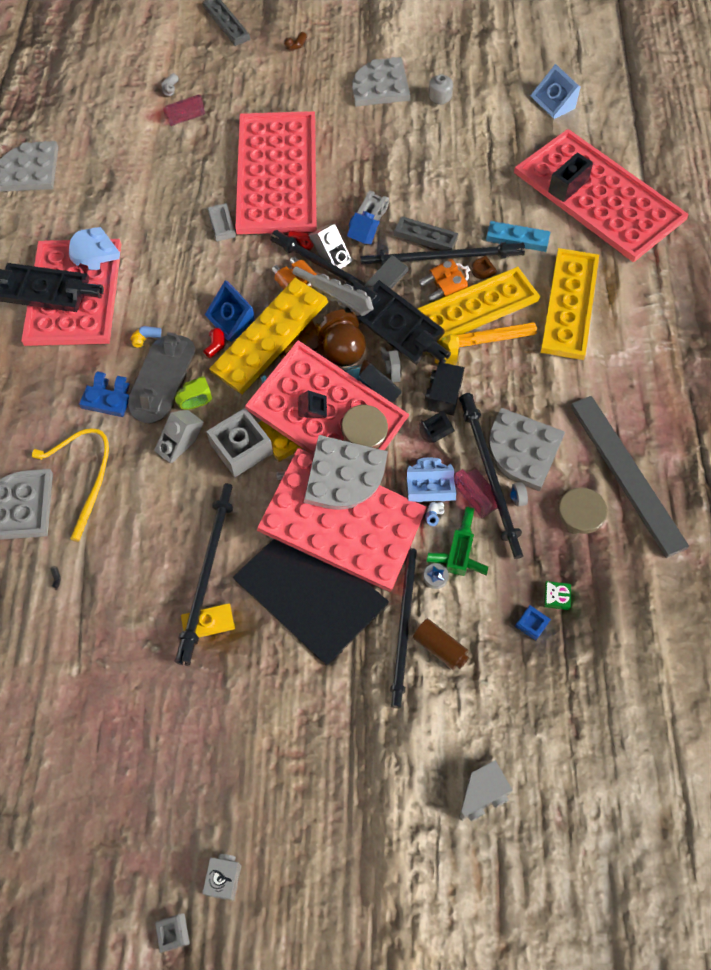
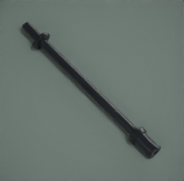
(290, 245)
(502, 250)
(472, 416)
(189, 638)

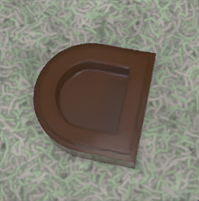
(483, 268)

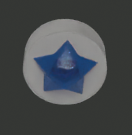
(519, 494)
(436, 576)

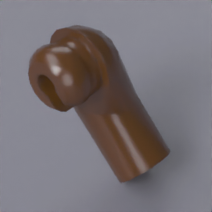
(296, 44)

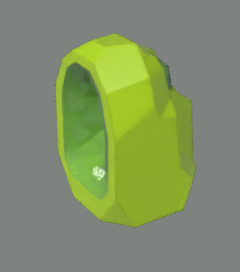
(193, 394)

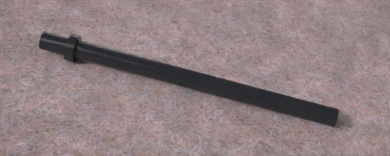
(397, 688)

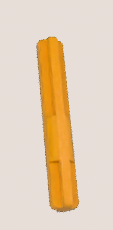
(497, 334)

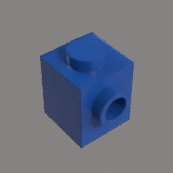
(363, 227)

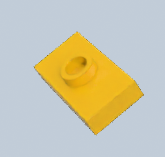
(212, 620)

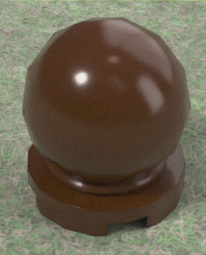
(341, 338)

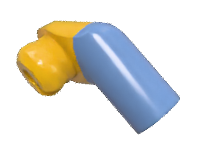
(143, 333)

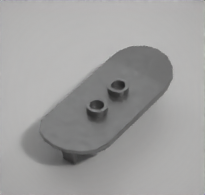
(160, 378)

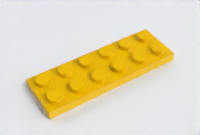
(482, 302)
(570, 304)
(268, 335)

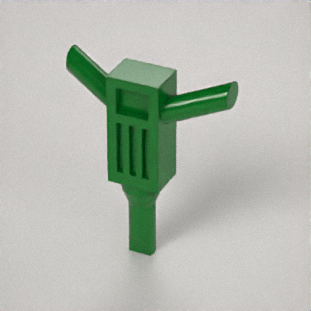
(459, 559)

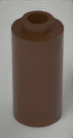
(441, 644)

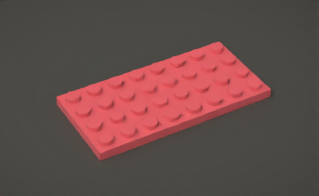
(276, 173)
(612, 201)

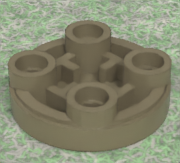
(364, 426)
(582, 510)

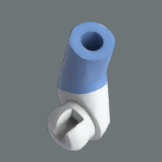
(434, 509)

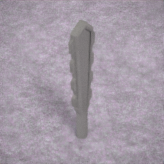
(345, 294)

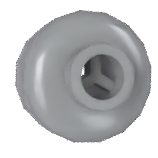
(440, 89)

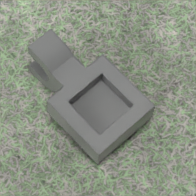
(392, 363)

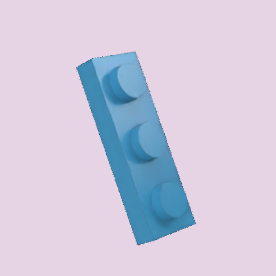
(533, 238)

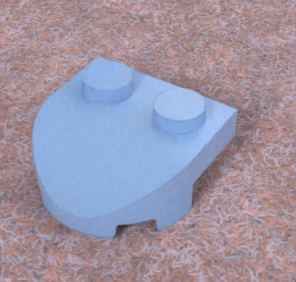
(92, 248)
(430, 481)

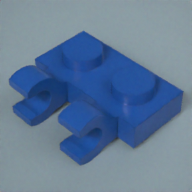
(103, 400)

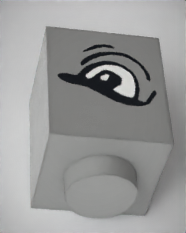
(222, 877)

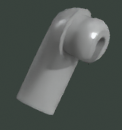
(167, 84)

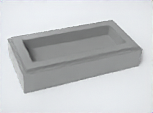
(221, 222)

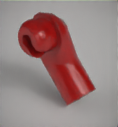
(302, 238)
(217, 342)

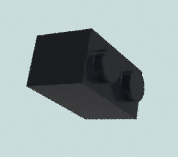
(570, 177)
(445, 388)

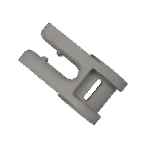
(374, 204)

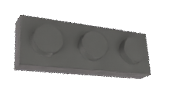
(425, 234)

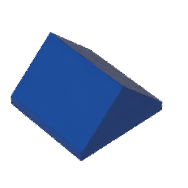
(230, 312)

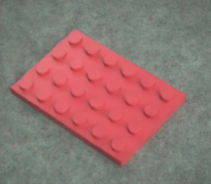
(94, 316)
(307, 370)
(359, 540)

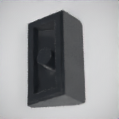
(379, 382)

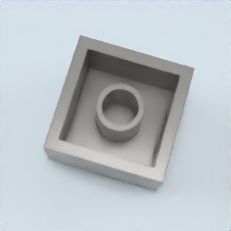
(240, 442)

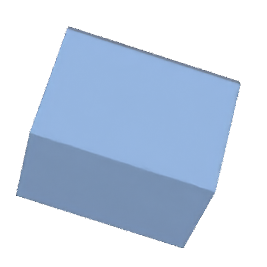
(556, 92)

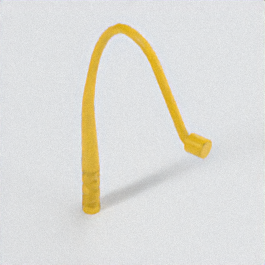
(85, 513)

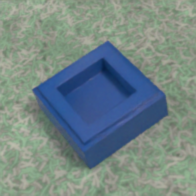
(532, 622)

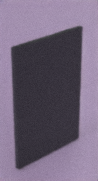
(311, 598)

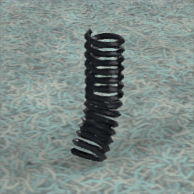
(56, 579)

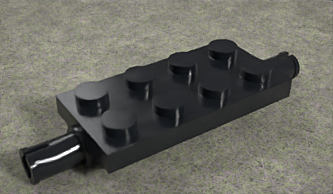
(45, 287)
(401, 324)

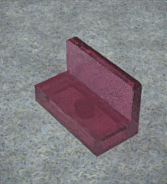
(184, 110)
(476, 491)

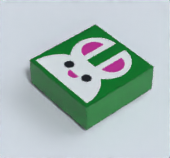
(557, 595)

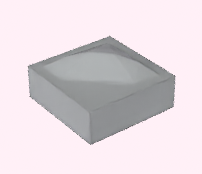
(172, 933)

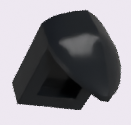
(435, 427)

